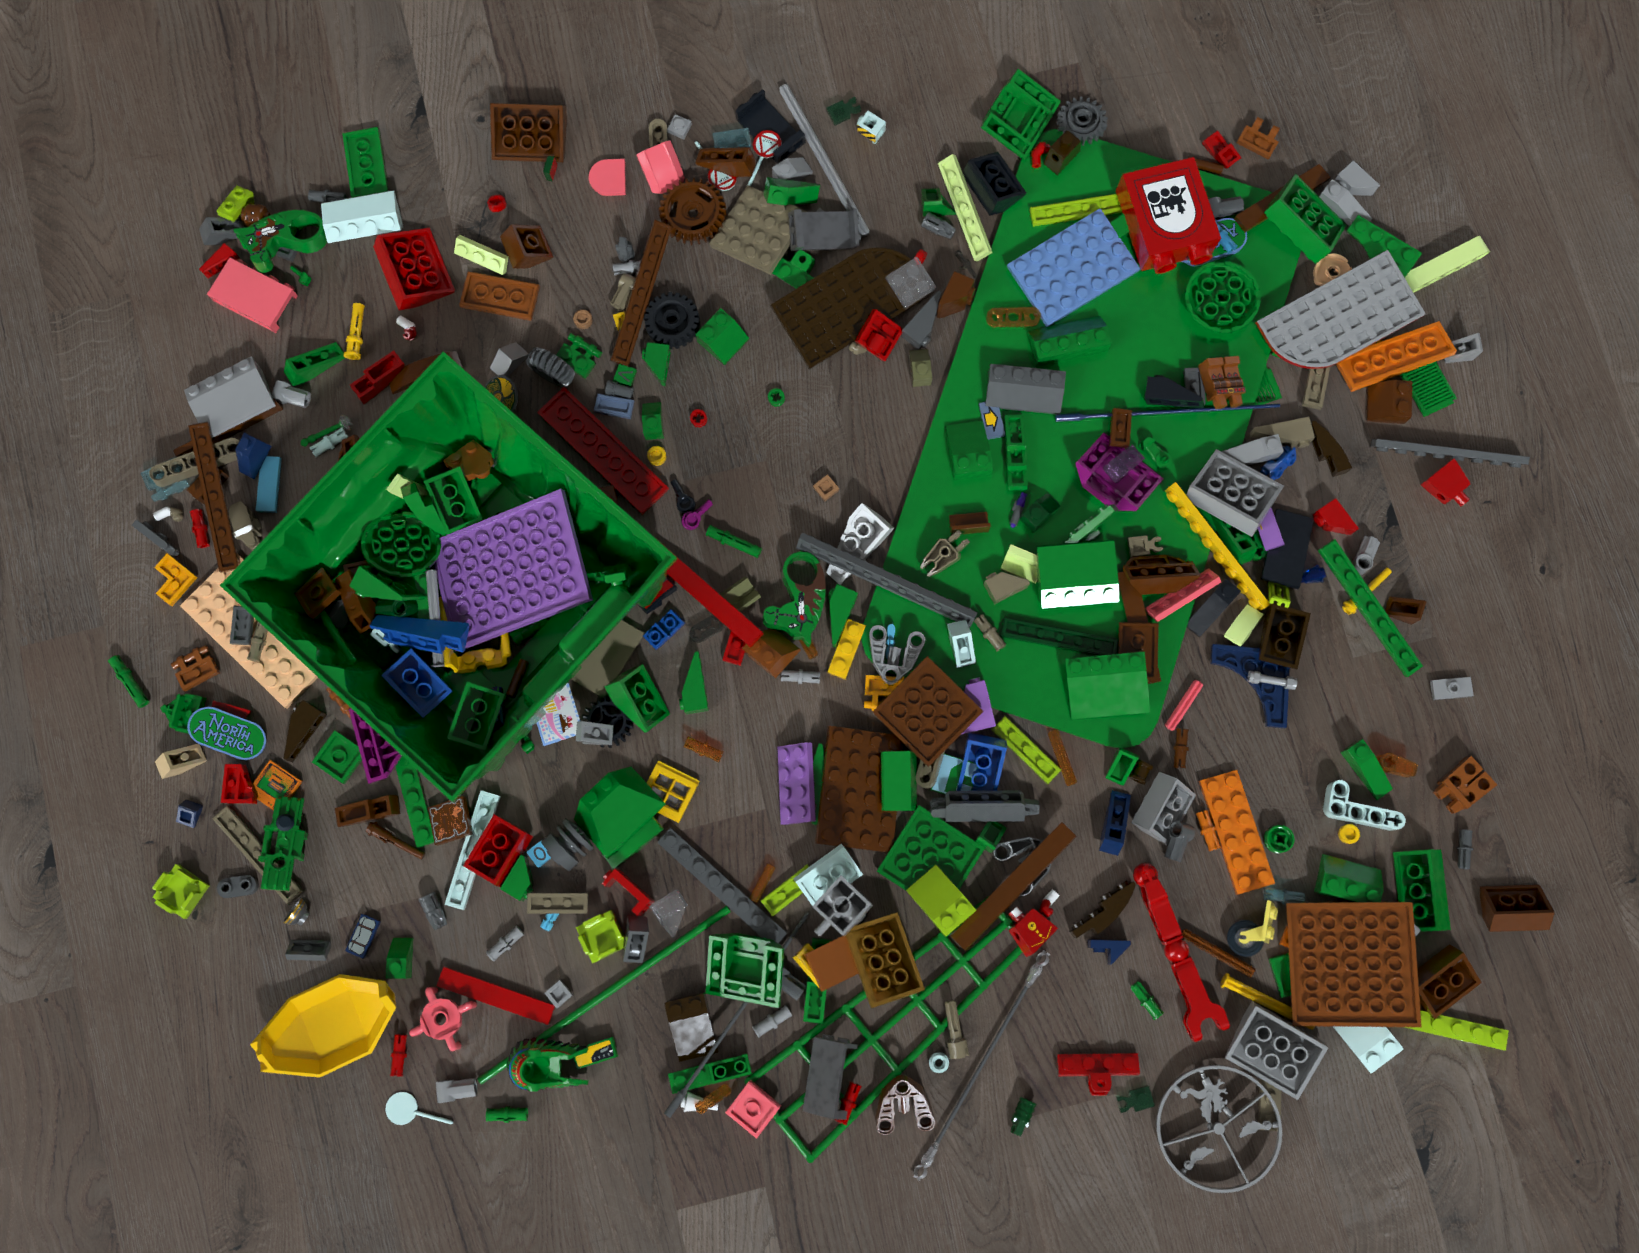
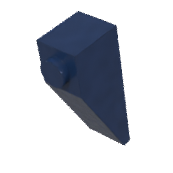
(1115, 823)

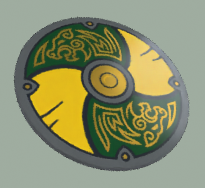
(504, 390)

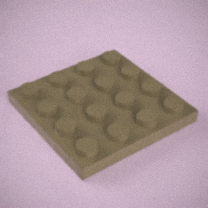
(755, 231)

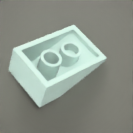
(1370, 1044)

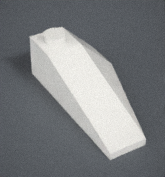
(861, 537)

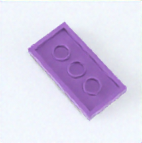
(796, 783)

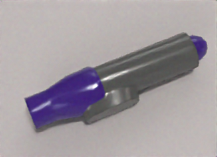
(1017, 508)

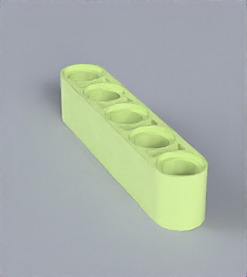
(1446, 263)

